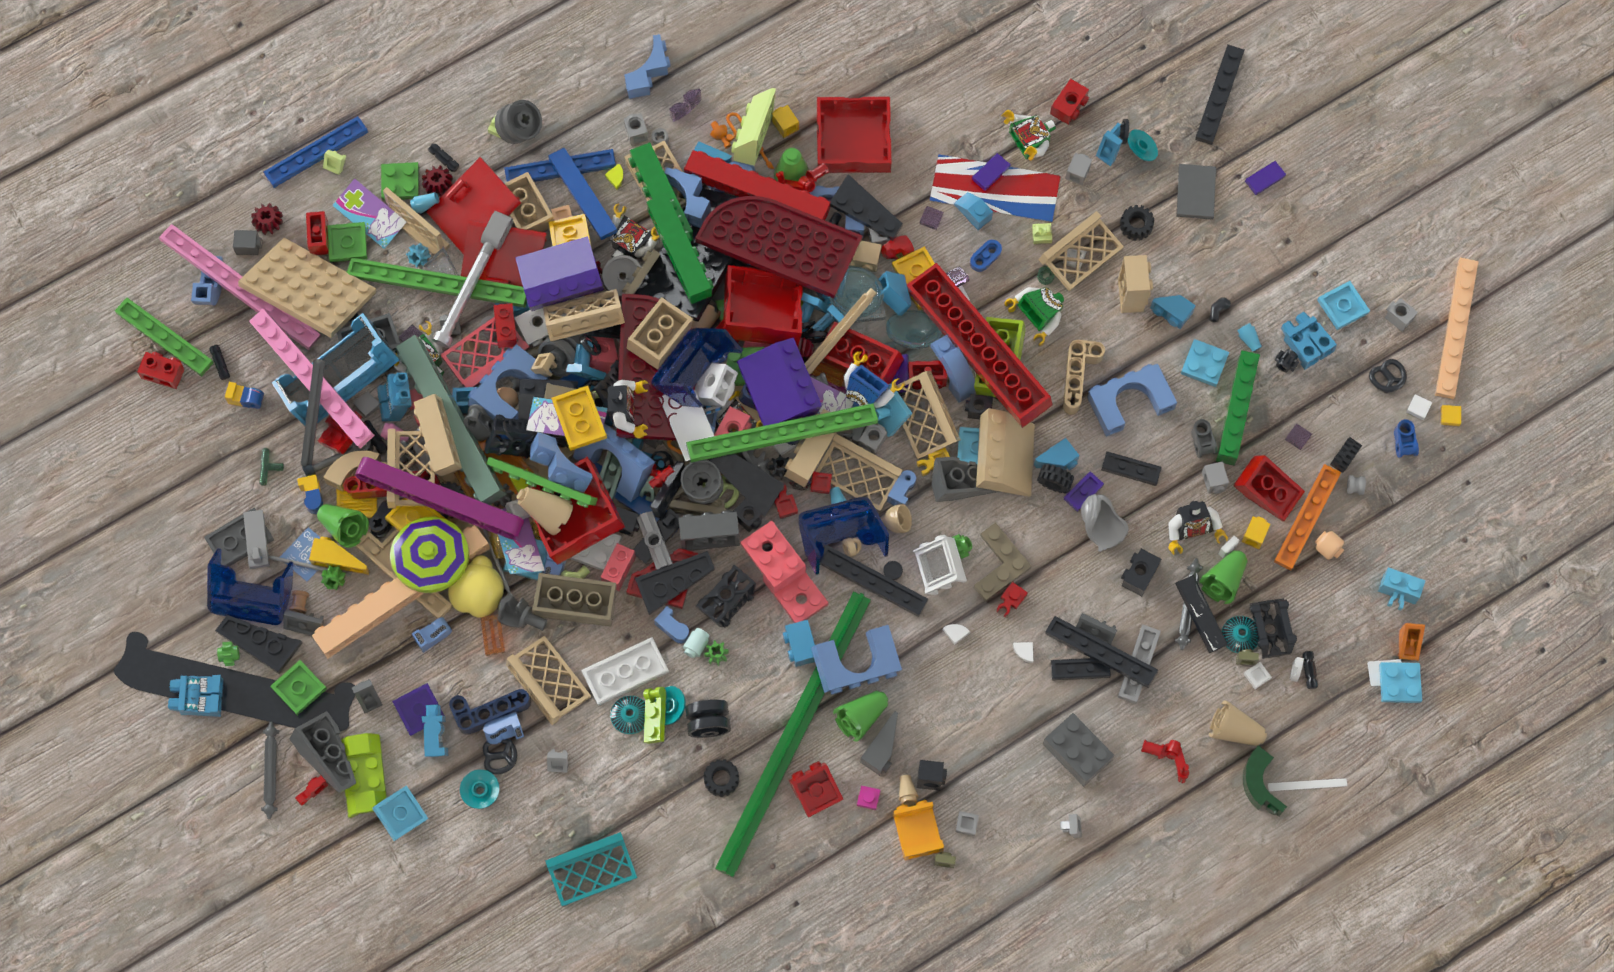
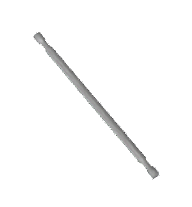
(497, 563)
(303, 564)

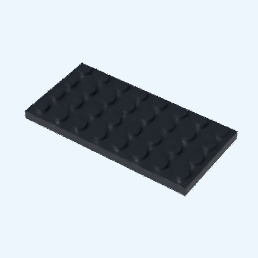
(664, 281)

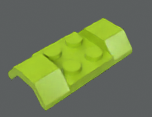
(366, 762)

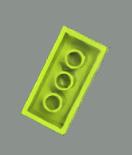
(1013, 334)

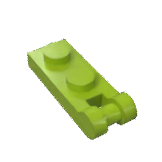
(654, 715)

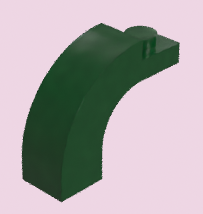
(1254, 784)

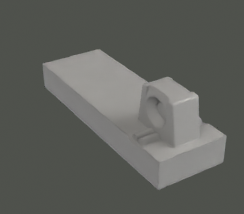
(256, 539)

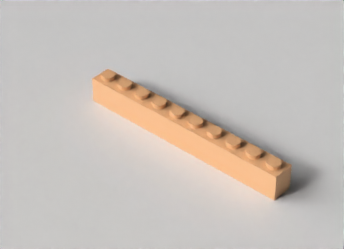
(380, 605)

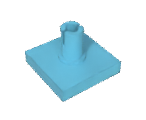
(893, 414)

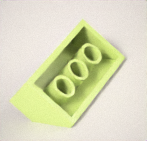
(754, 127)

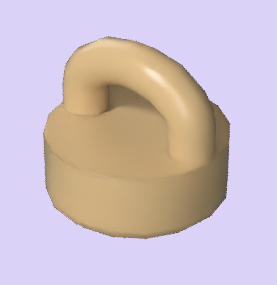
(469, 346)
(849, 546)

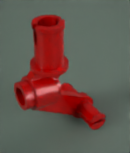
(805, 182)
(659, 477)
(1171, 751)

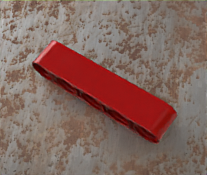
(363, 490)

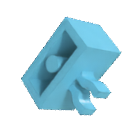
(1401, 586)

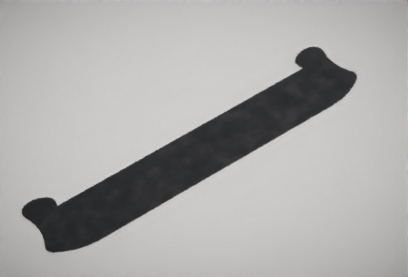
(241, 694)

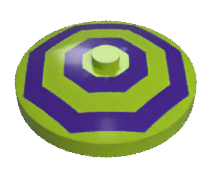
(429, 554)

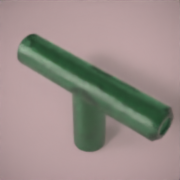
(266, 466)

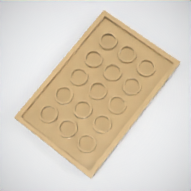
(307, 287)

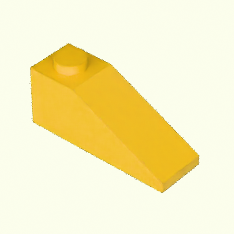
(327, 553)

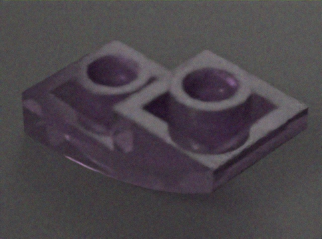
(690, 101)

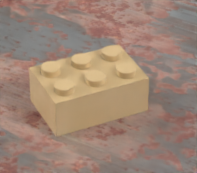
(533, 211)
(1134, 283)
(659, 333)

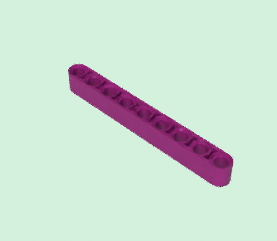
(439, 498)

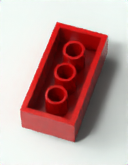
(881, 360)

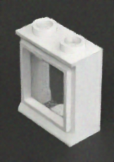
(939, 564)

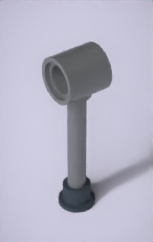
(311, 470)

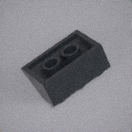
(536, 388)

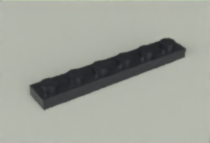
(1219, 94)
(873, 581)
(1101, 652)

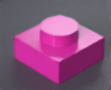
(868, 797)

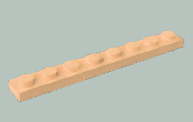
(1456, 328)

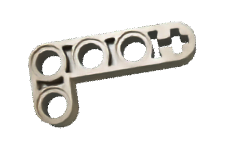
(1077, 377)

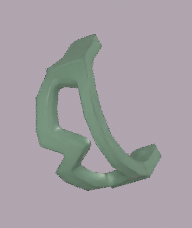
(647, 488)

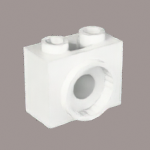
(532, 334)
(716, 385)

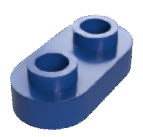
(984, 256)

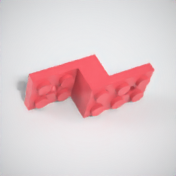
(784, 573)

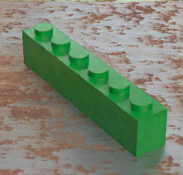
(654, 178)
(679, 249)
(1237, 408)

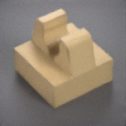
(543, 363)

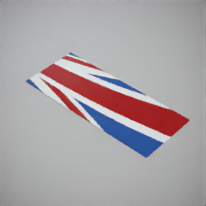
(1014, 193)

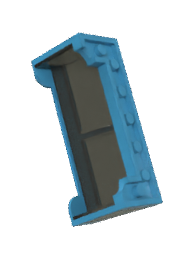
(347, 368)

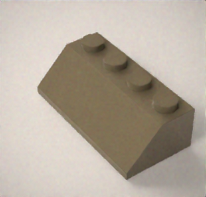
(574, 599)

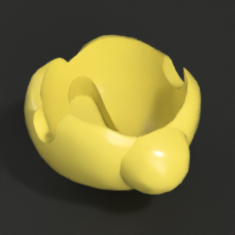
(478, 589)

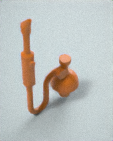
(720, 132)

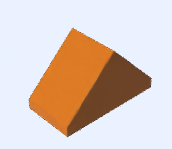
(1410, 641)

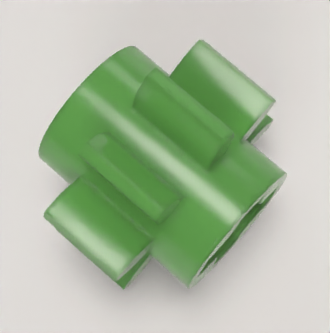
(963, 544)
(333, 577)
(228, 653)
(717, 658)

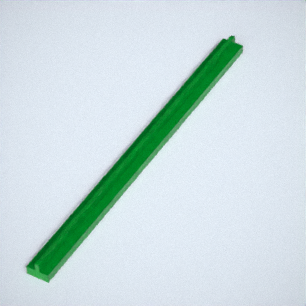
(788, 744)

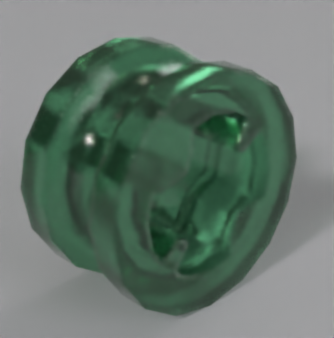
(1048, 280)

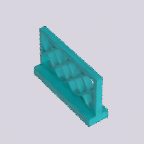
(585, 852)

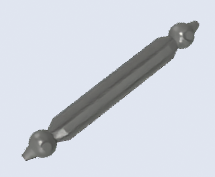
(1186, 619)
(270, 770)

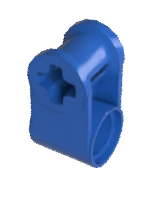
(1406, 442)

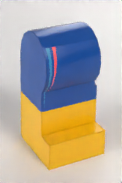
(243, 396)
(313, 493)

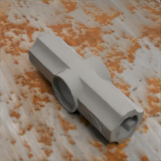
(651, 530)

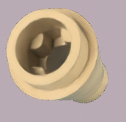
(907, 791)

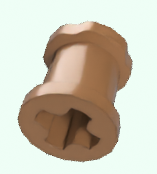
(299, 601)

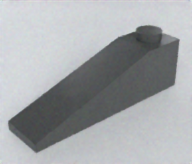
(955, 480)
(322, 748)

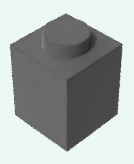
(246, 242)

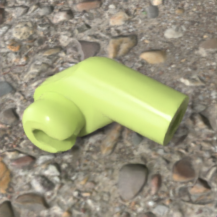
(581, 573)

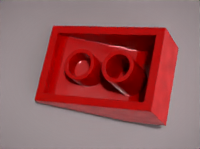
(1269, 487)

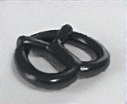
(1388, 375)
(500, 755)

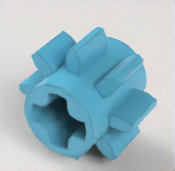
(418, 254)

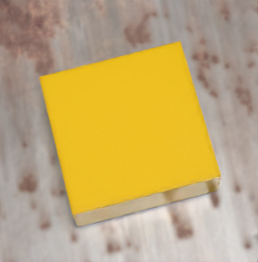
(1450, 415)

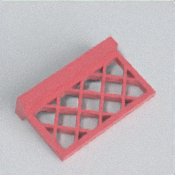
(475, 378)

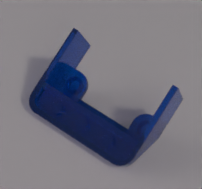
(690, 361)
(838, 522)
(246, 599)

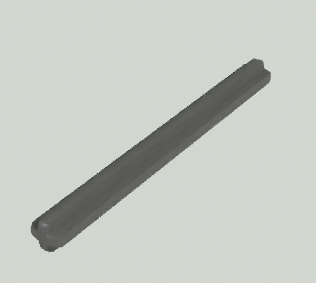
(312, 412)

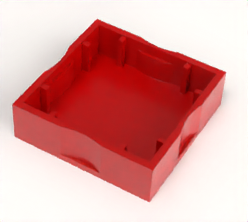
(854, 134)
(761, 306)
(585, 524)

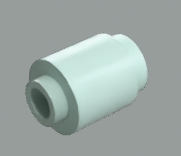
(696, 643)

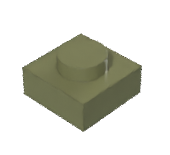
(1247, 657)
(945, 859)

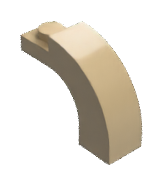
(346, 467)

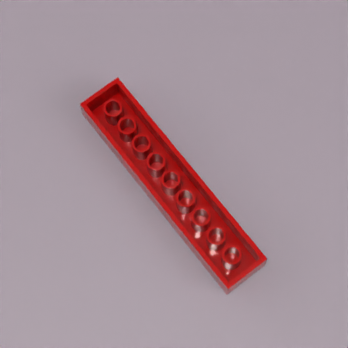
(980, 345)

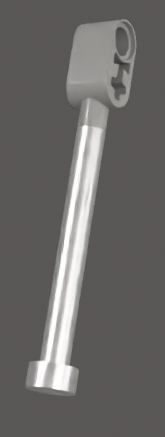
(492, 238)

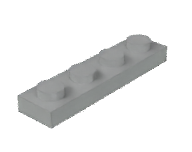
(1143, 651)

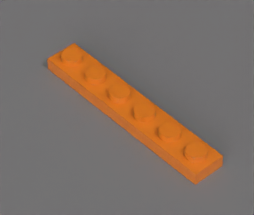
(1307, 517)

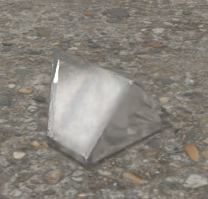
(441, 263)

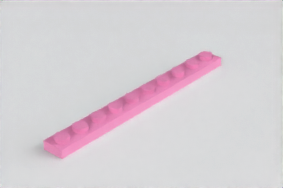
(229, 280)
(302, 369)

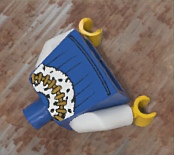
(865, 387)

